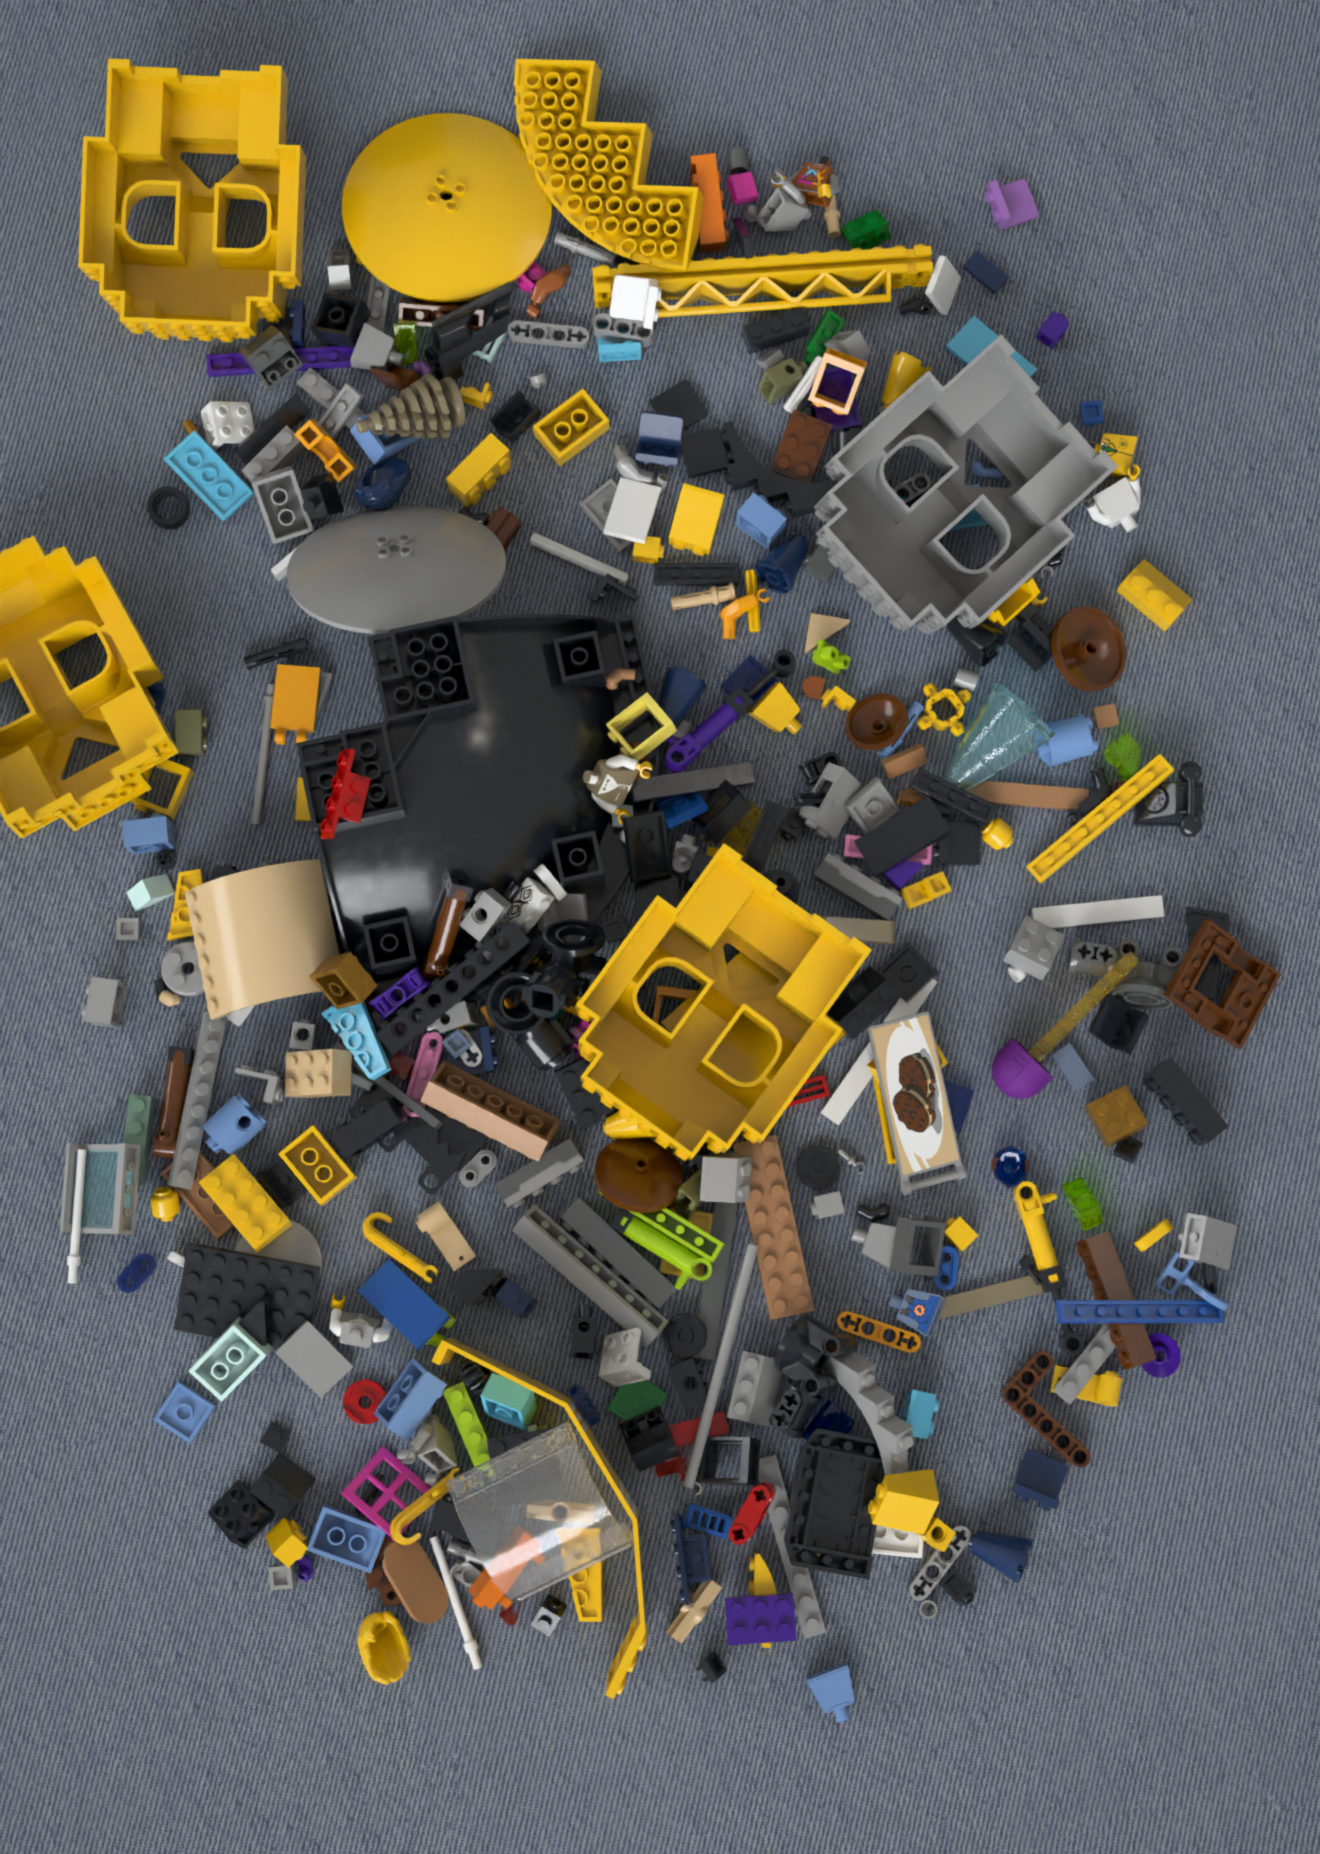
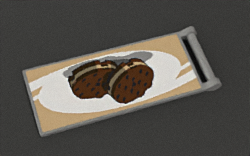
(915, 1100)

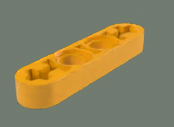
(879, 1328)

